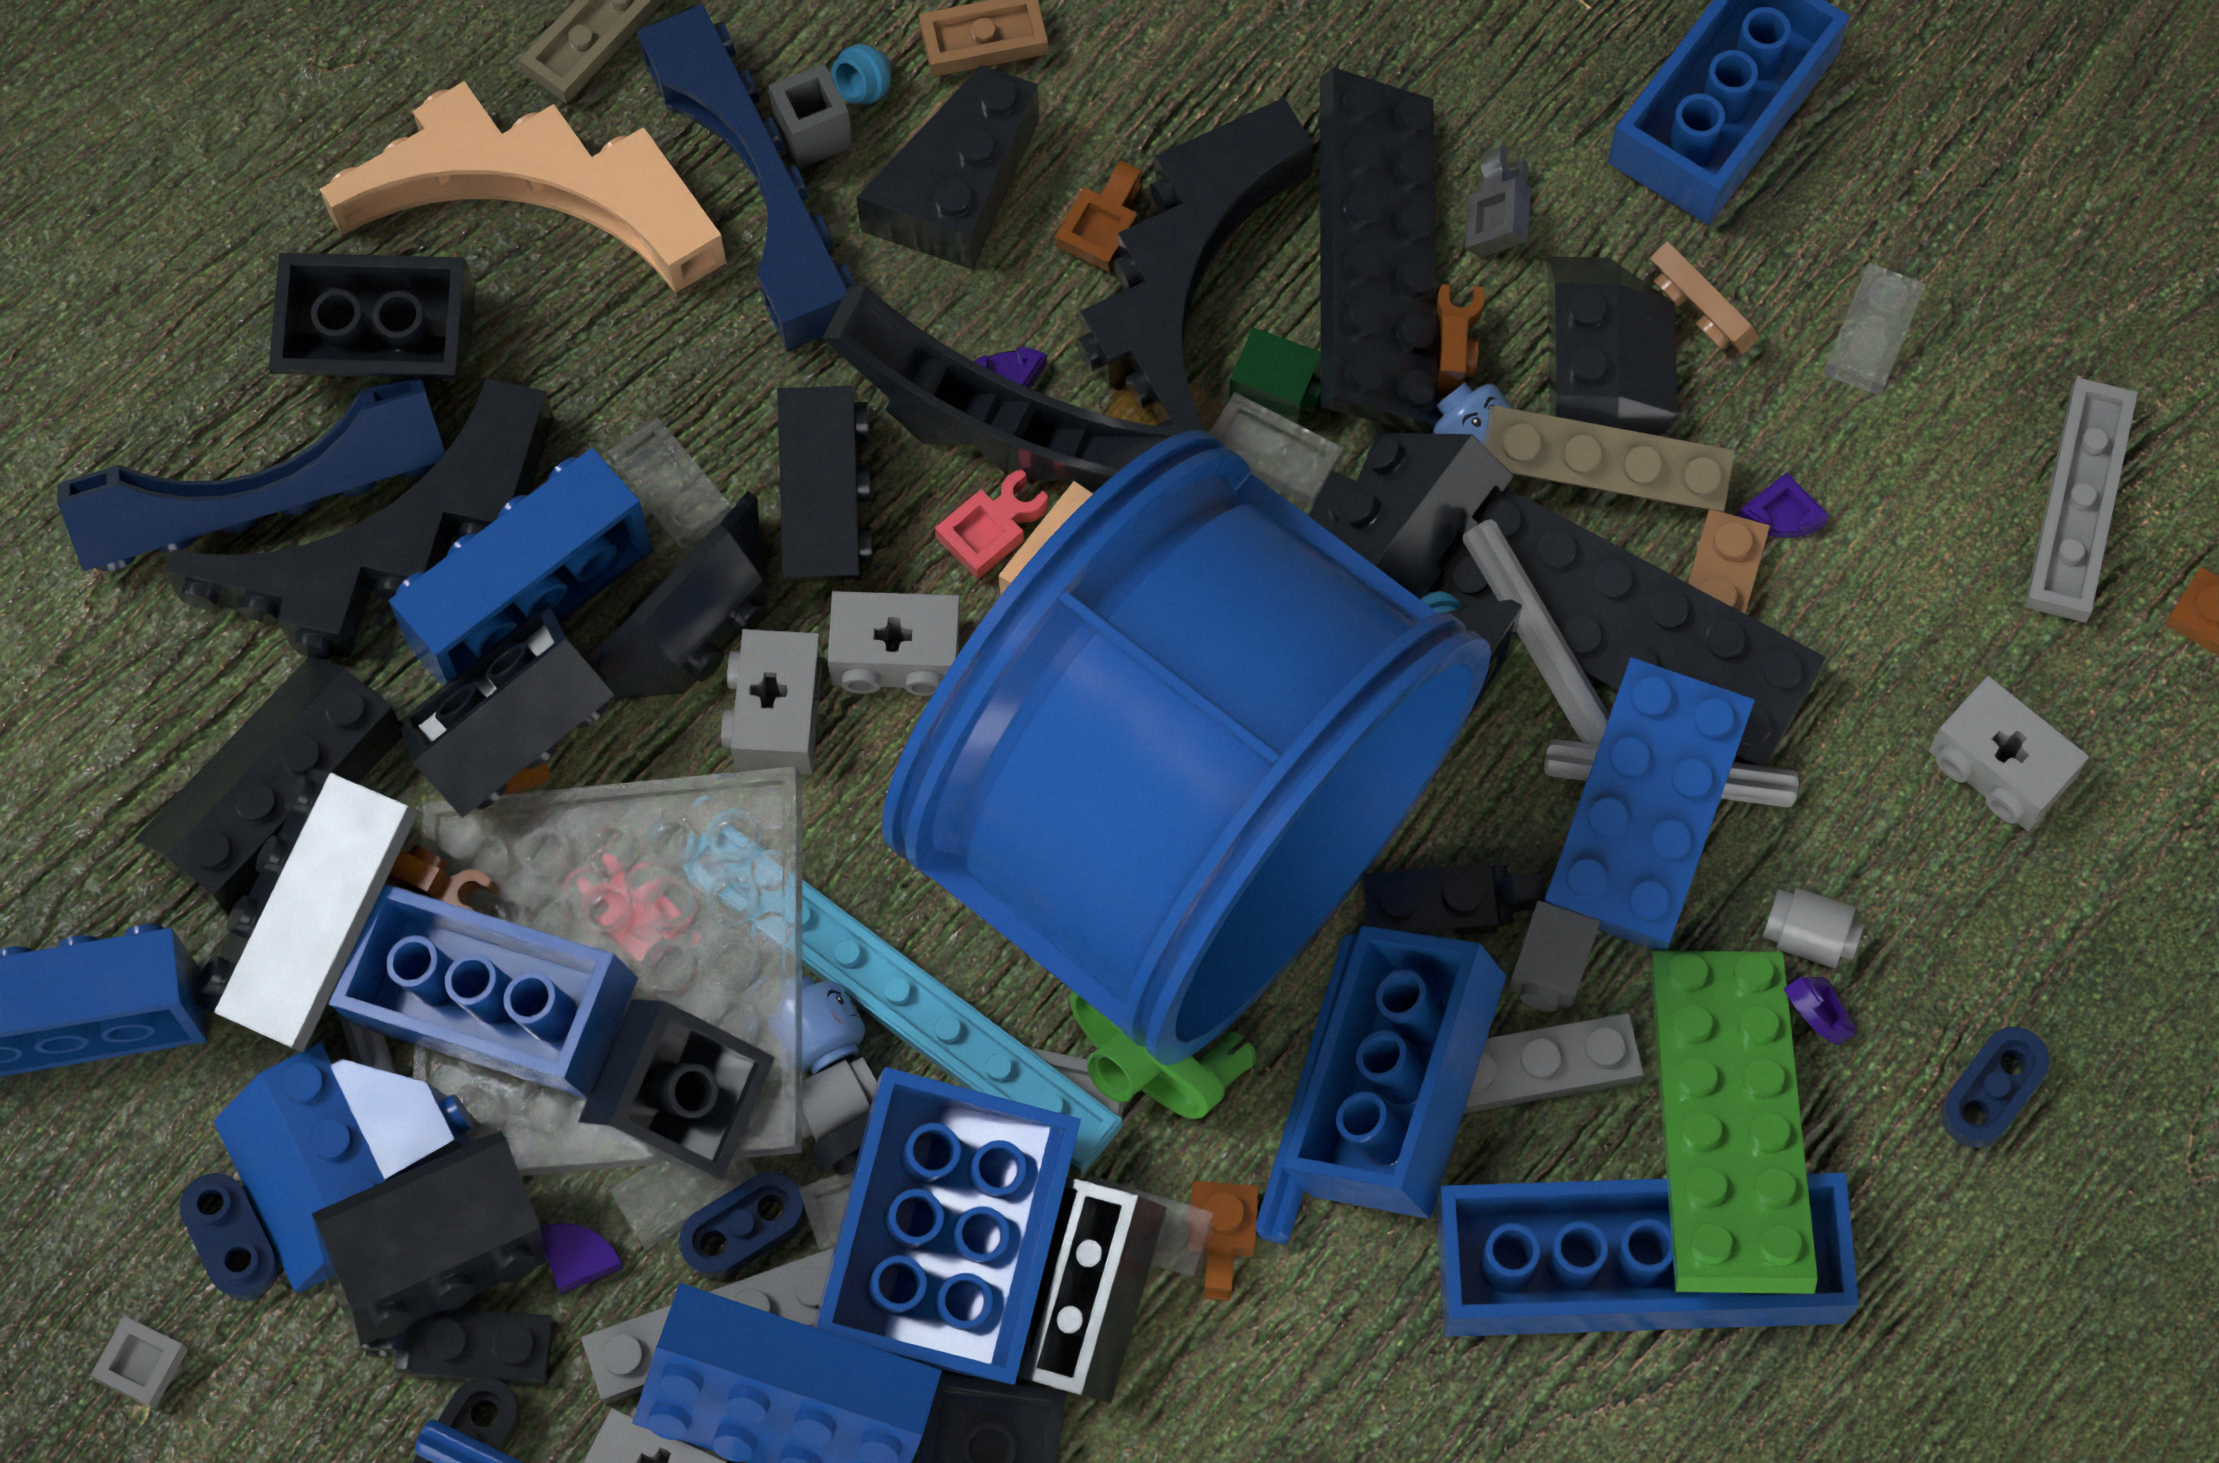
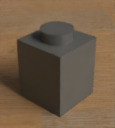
(811, 116)
(1553, 957)

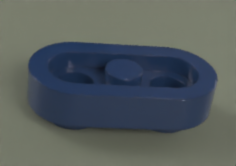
(1994, 1090)
(738, 1222)
(228, 1233)

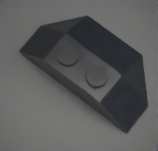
(1610, 347)
(693, 612)

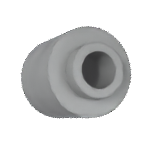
(1813, 927)
(836, 1097)

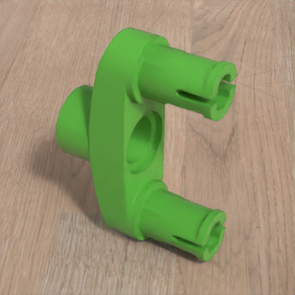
(1188, 1087)

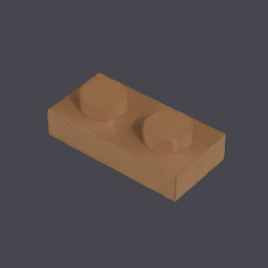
(982, 35)
(1719, 318)
(1728, 558)

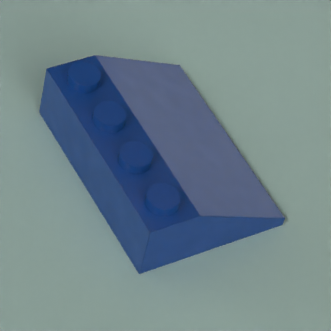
(947, 1226)

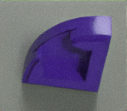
(1019, 366)
(1786, 509)
(1821, 1008)
(577, 1255)

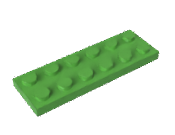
(1731, 1124)

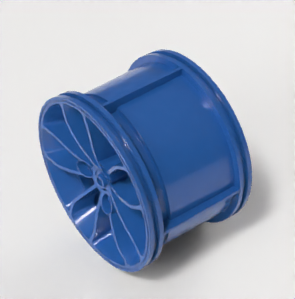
(1180, 743)

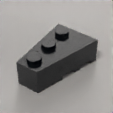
(955, 170)
(823, 483)
(1416, 501)
(1091, 1289)

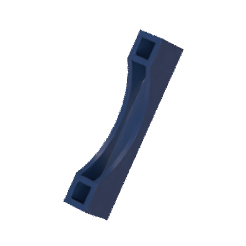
(699, 81)
(130, 513)

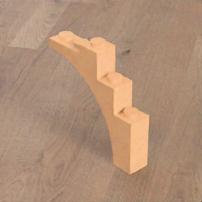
(539, 162)

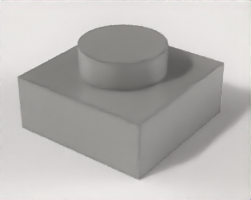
(139, 1362)

